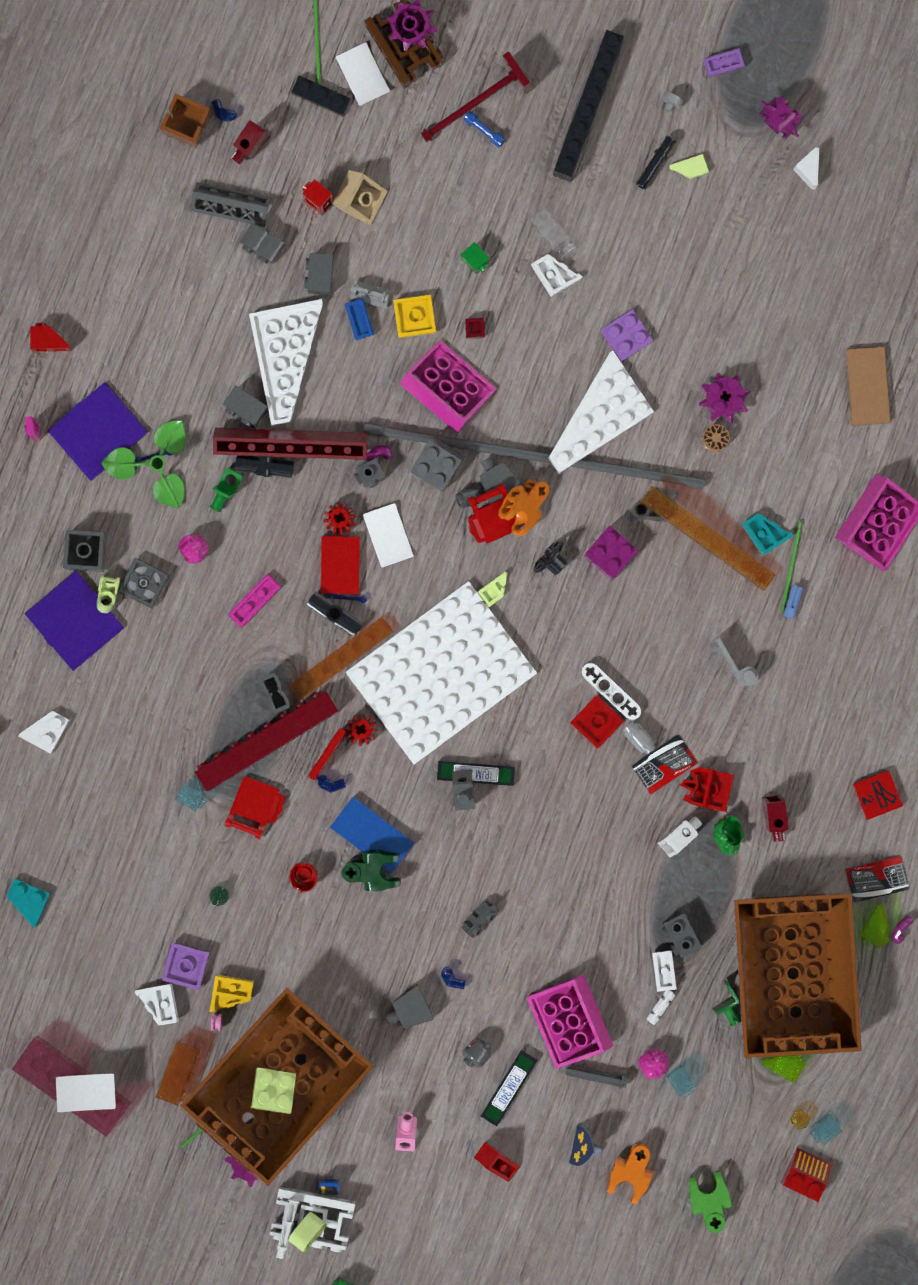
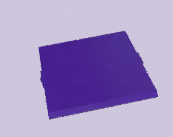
(97, 429)
(72, 621)

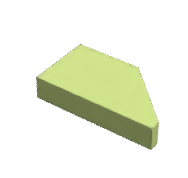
(691, 167)
(494, 590)

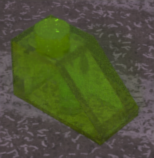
(876, 927)
(785, 1066)

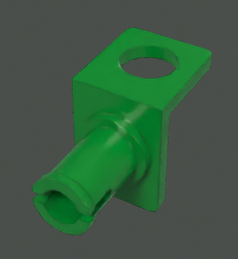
(224, 490)
(728, 1007)

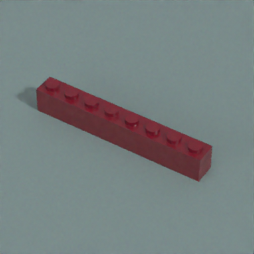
(290, 443)
(267, 741)

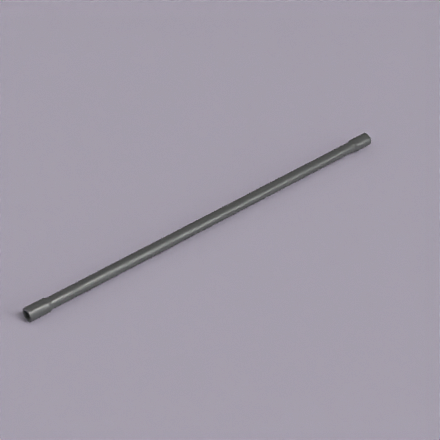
(688, 481)

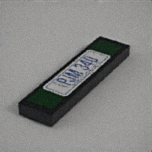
(481, 772)
(508, 1088)

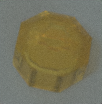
(799, 1119)

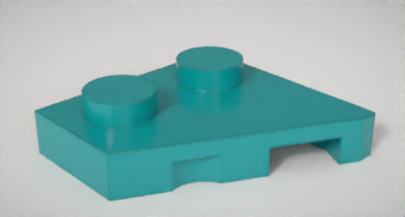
(765, 534)
(28, 900)

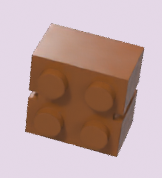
(187, 120)

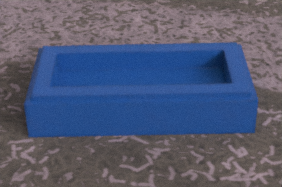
(359, 319)

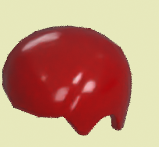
(303, 877)

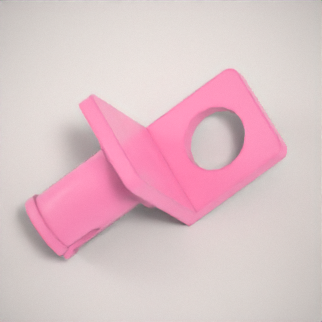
(406, 1132)

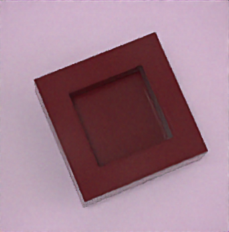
(475, 328)

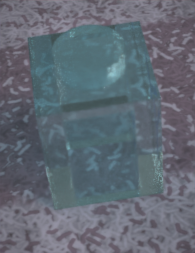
(191, 797)
(681, 1082)
(825, 1129)

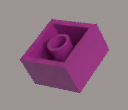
(610, 553)

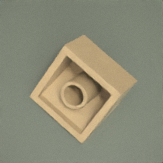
(360, 196)

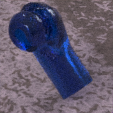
(222, 113)
(450, 979)

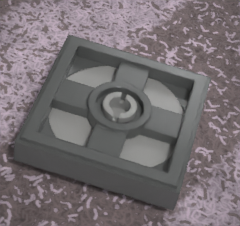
(143, 583)

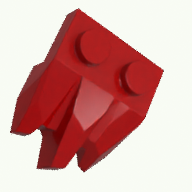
(709, 789)

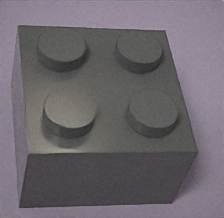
(437, 464)
(85, 551)

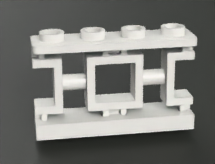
(316, 1201)

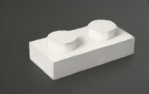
(664, 971)

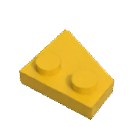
(230, 991)

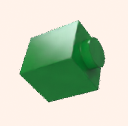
(475, 258)

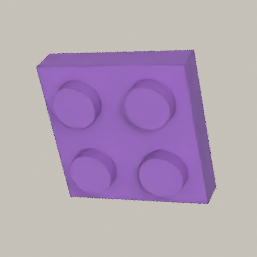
(626, 335)
(185, 966)

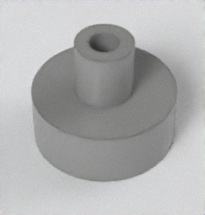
(672, 101)

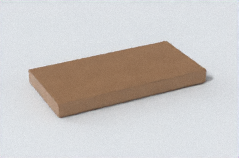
(867, 386)

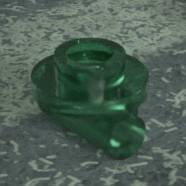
(219, 896)

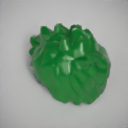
(728, 835)

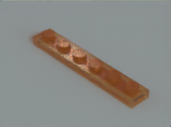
(341, 658)

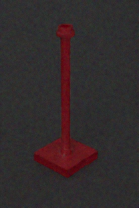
(514, 74)

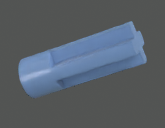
(793, 602)

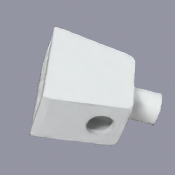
(675, 841)

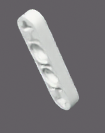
(608, 694)

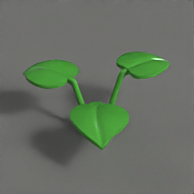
(168, 490)

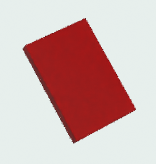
(340, 565)
(327, 754)

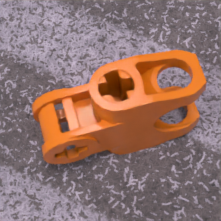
(525, 504)
(632, 1171)

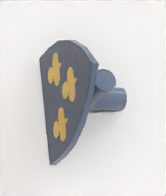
(583, 1147)

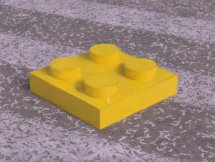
(414, 316)

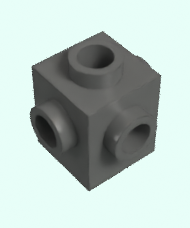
(373, 467)

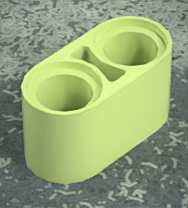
(307, 1232)

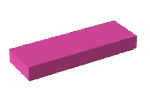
(254, 600)

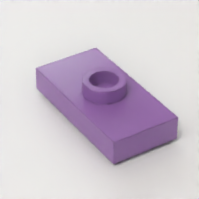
(723, 63)

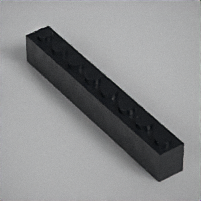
(588, 105)

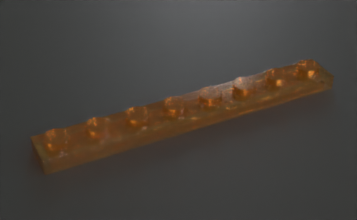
(707, 538)

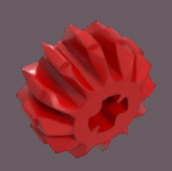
(341, 525)
(359, 723)

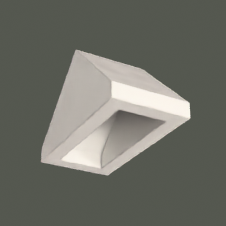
(808, 168)

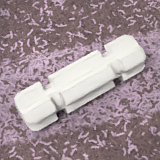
(660, 1007)

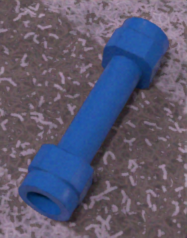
(471, 119)

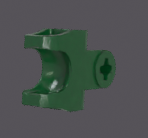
(370, 870)

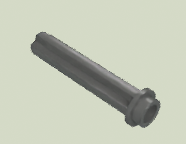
(597, 1076)

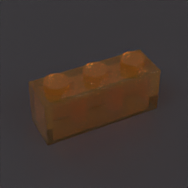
(178, 1073)

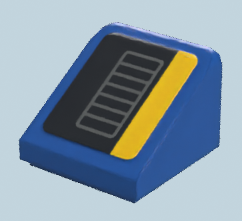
(329, 1186)

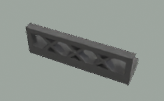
(230, 200)

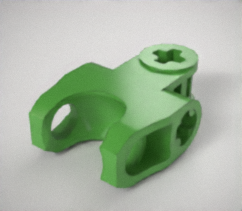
(710, 1203)

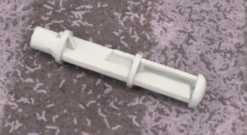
(287, 1227)

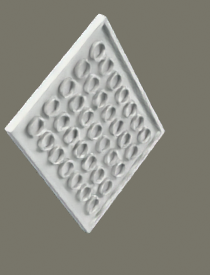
(441, 672)

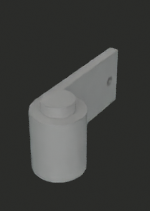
(747, 676)

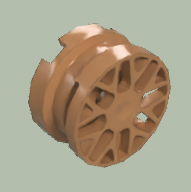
(715, 438)

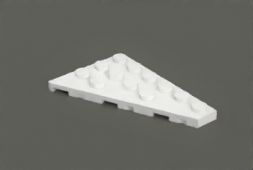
(283, 347)
(604, 413)

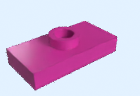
(32, 428)

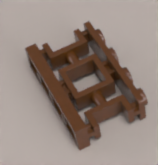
(391, 50)

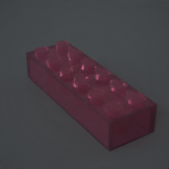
(41, 1066)

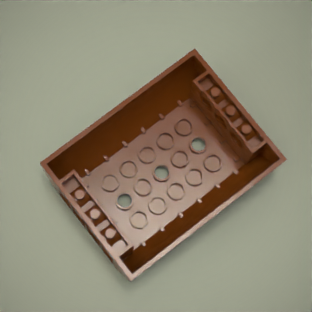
(825, 979)
(272, 1043)

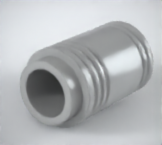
(639, 738)

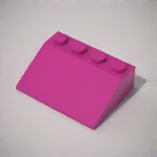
(448, 386)
(879, 522)
(570, 1021)

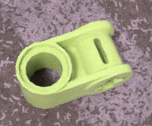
(107, 590)

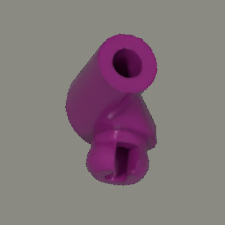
(381, 451)
(900, 928)

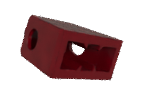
(255, 136)
(775, 808)

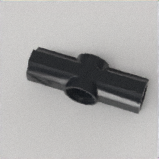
(264, 466)
(344, 621)

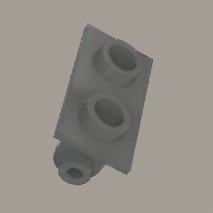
(475, 926)

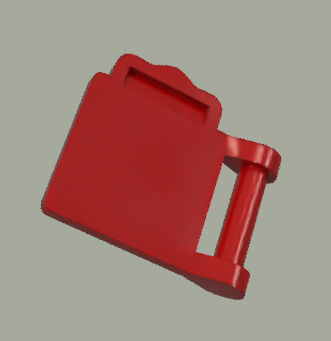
(486, 522)
(256, 802)

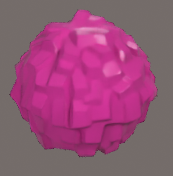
(193, 548)
(654, 1063)

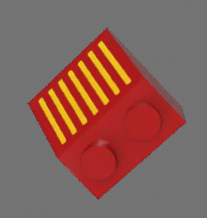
(807, 1174)

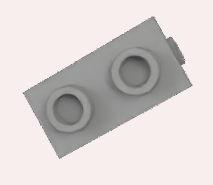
(371, 294)

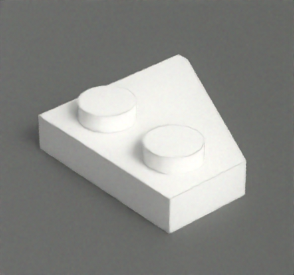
(554, 275)
(46, 731)
(160, 1003)

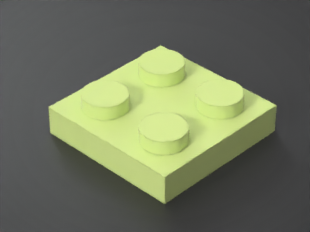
(273, 1090)

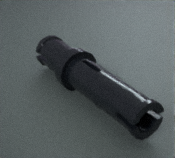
(655, 163)

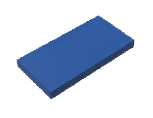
(370, 831)

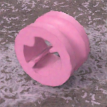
(216, 1022)

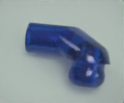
(330, 786)

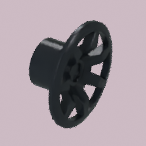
(553, 562)

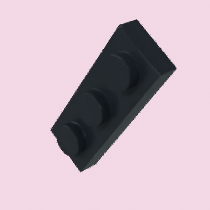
(321, 95)

